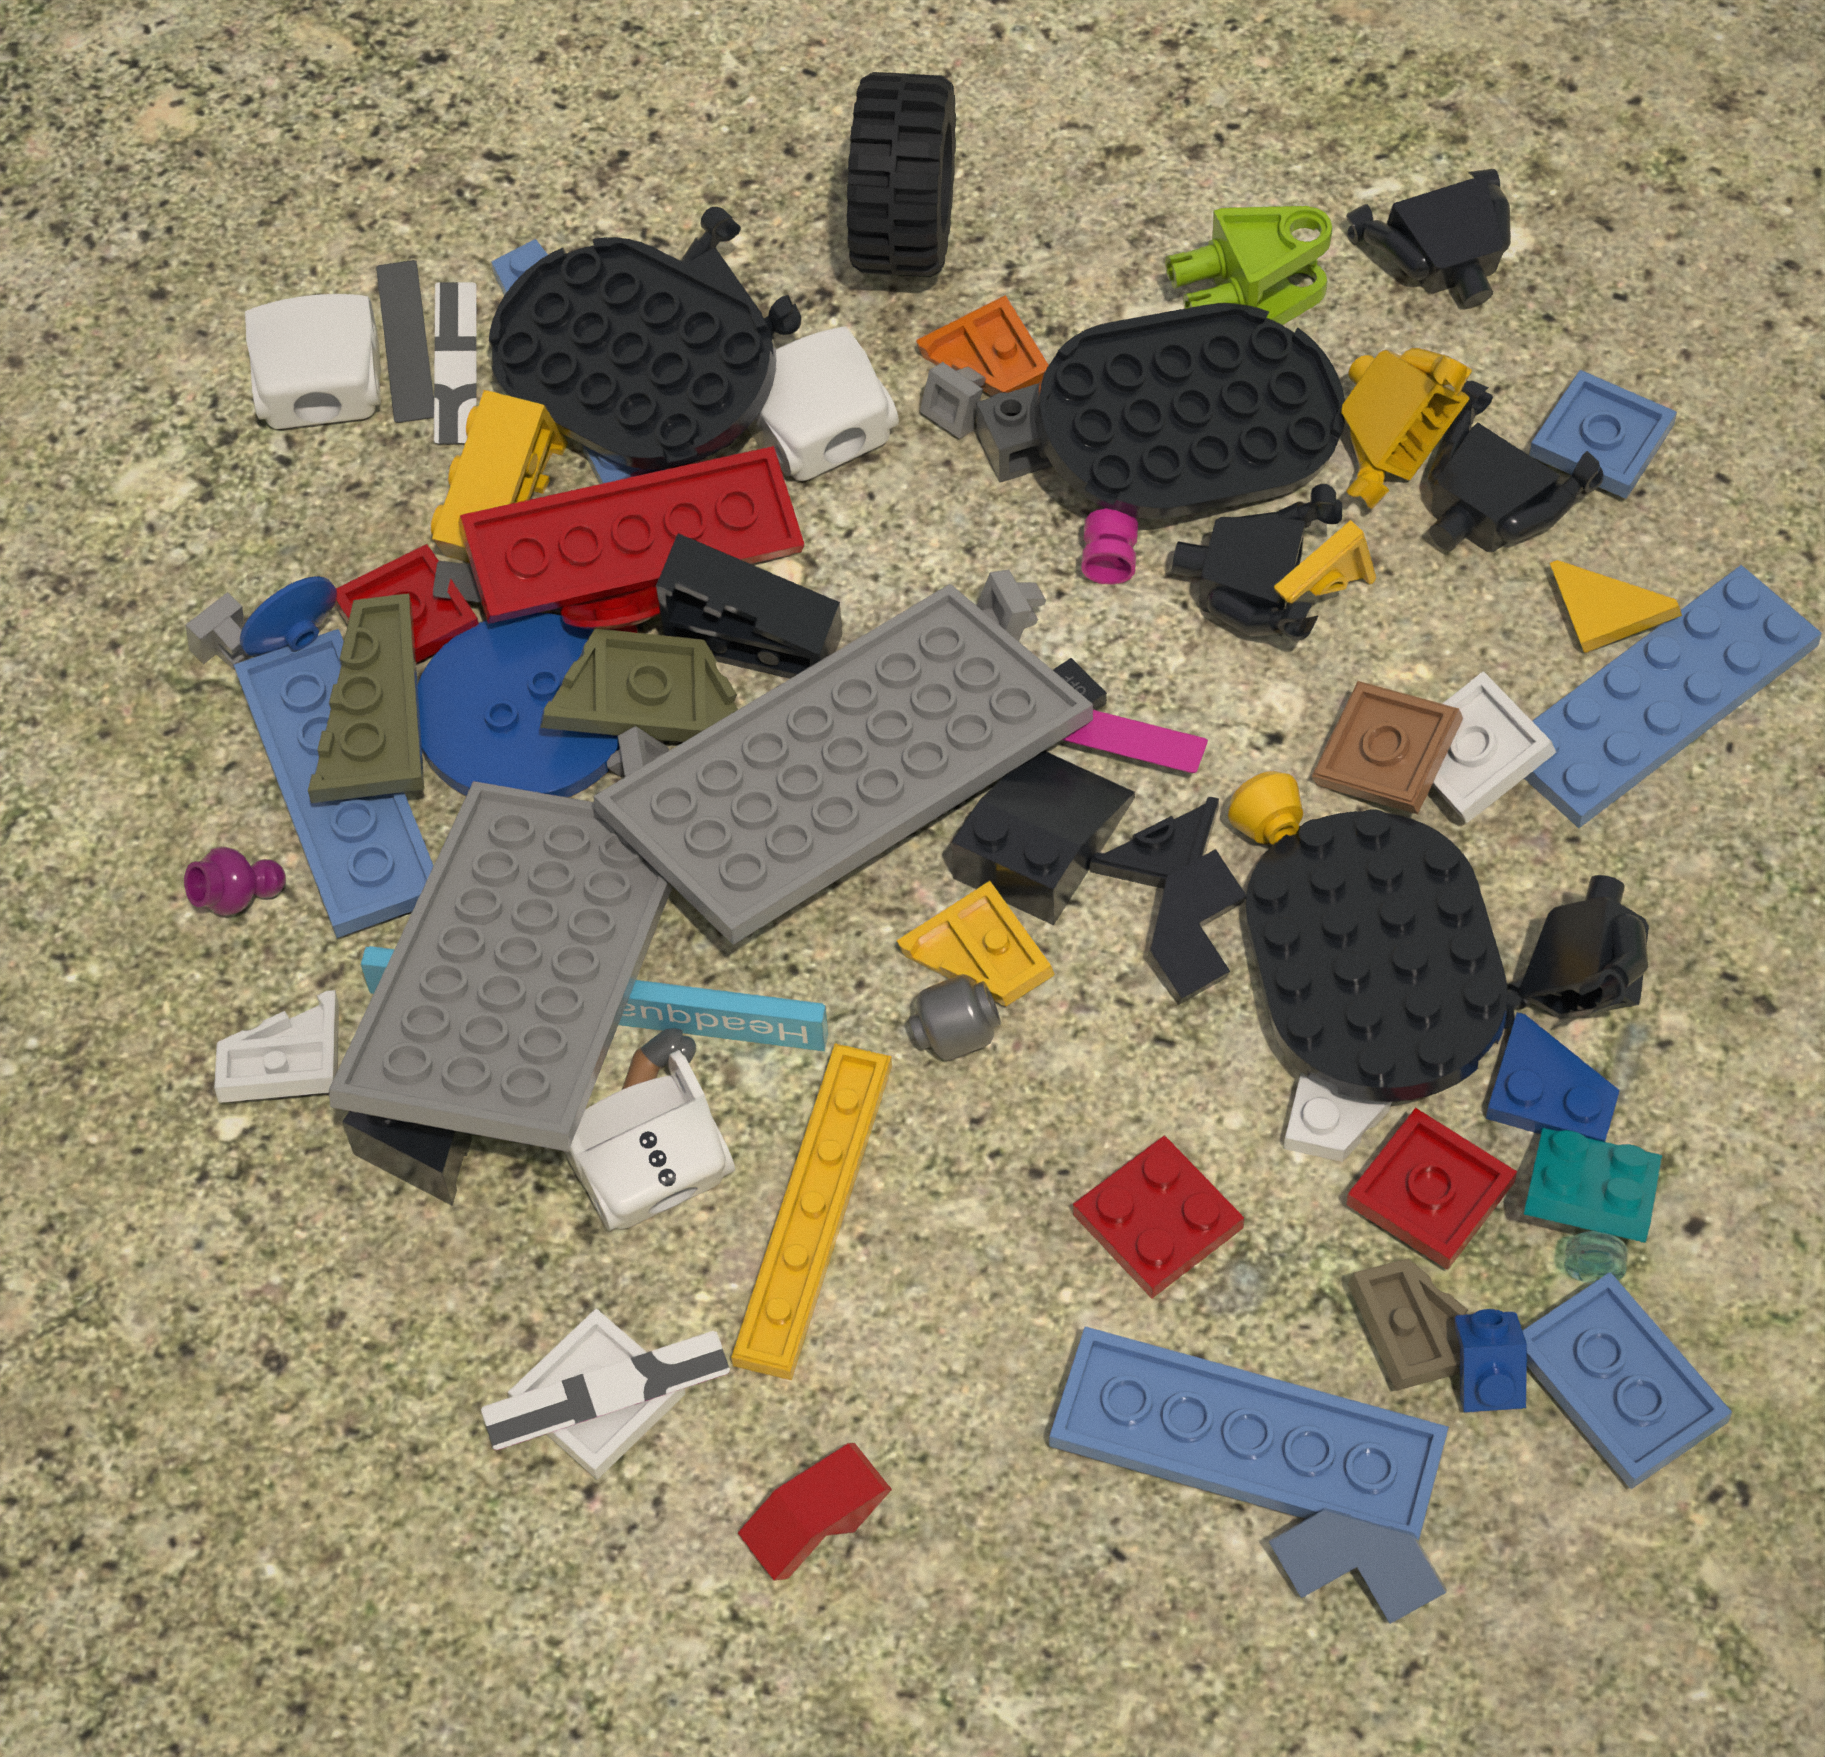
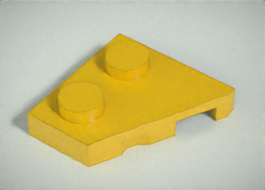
(982, 941)

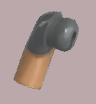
(655, 1054)

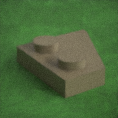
(1409, 1322)

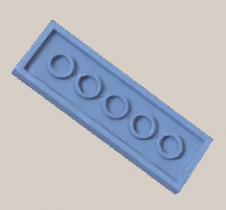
(1667, 693)
(359, 849)
(1245, 1434)

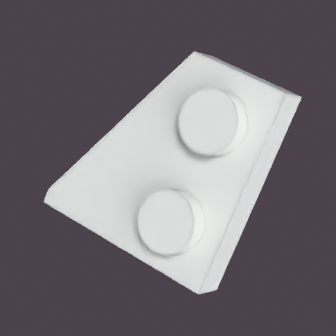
(281, 1055)
(1327, 1121)

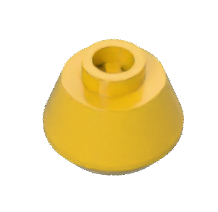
(1267, 807)

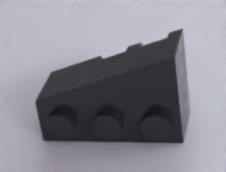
(745, 611)
(410, 1151)

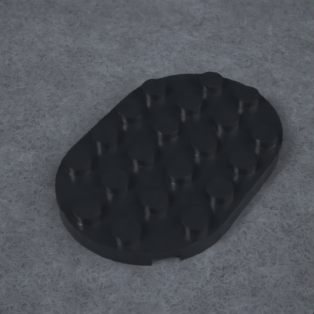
(634, 352)
(1189, 411)
(1376, 955)

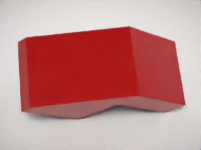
(817, 1503)

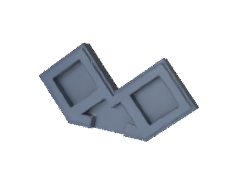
(1385, 1556)

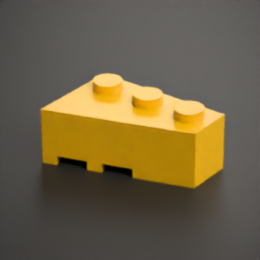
(499, 463)

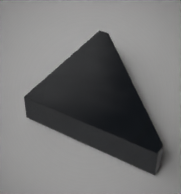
(1160, 848)

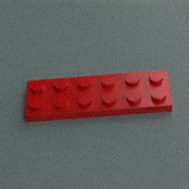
(622, 531)

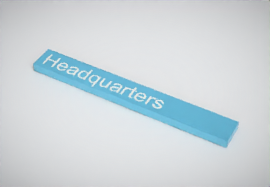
(695, 1010)

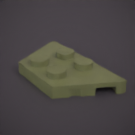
(644, 682)

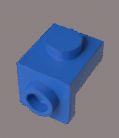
(1491, 1361)

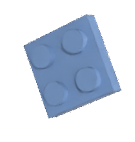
(1609, 424)

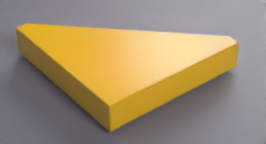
(1331, 566)
(1608, 608)

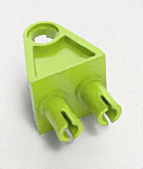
(1254, 258)

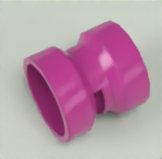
(1109, 546)

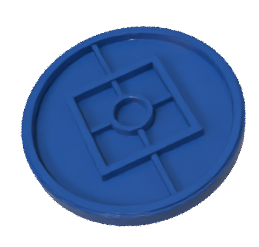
(486, 706)

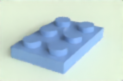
(1622, 1380)

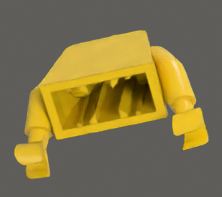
(1399, 413)

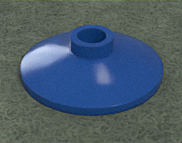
(289, 617)

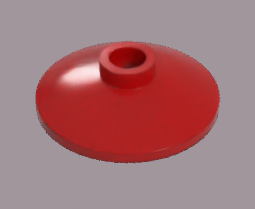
(614, 612)

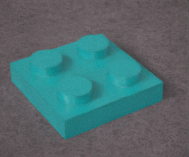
(1593, 1184)

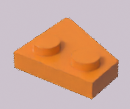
(990, 343)

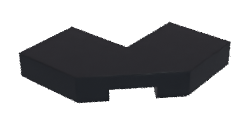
(1179, 944)

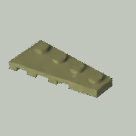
(374, 713)

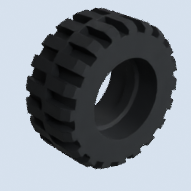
(901, 174)

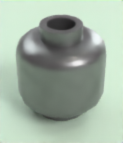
(955, 1017)

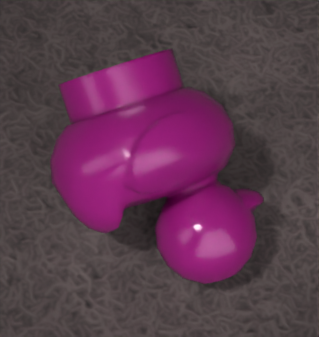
(227, 881)

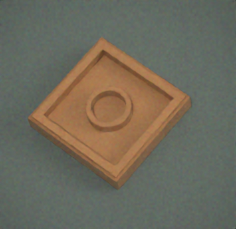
(1387, 747)

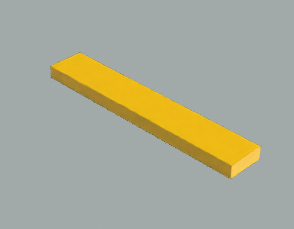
(812, 1212)

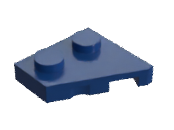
(1549, 1086)

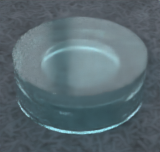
(1594, 1255)

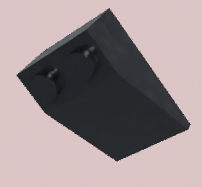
(1039, 833)

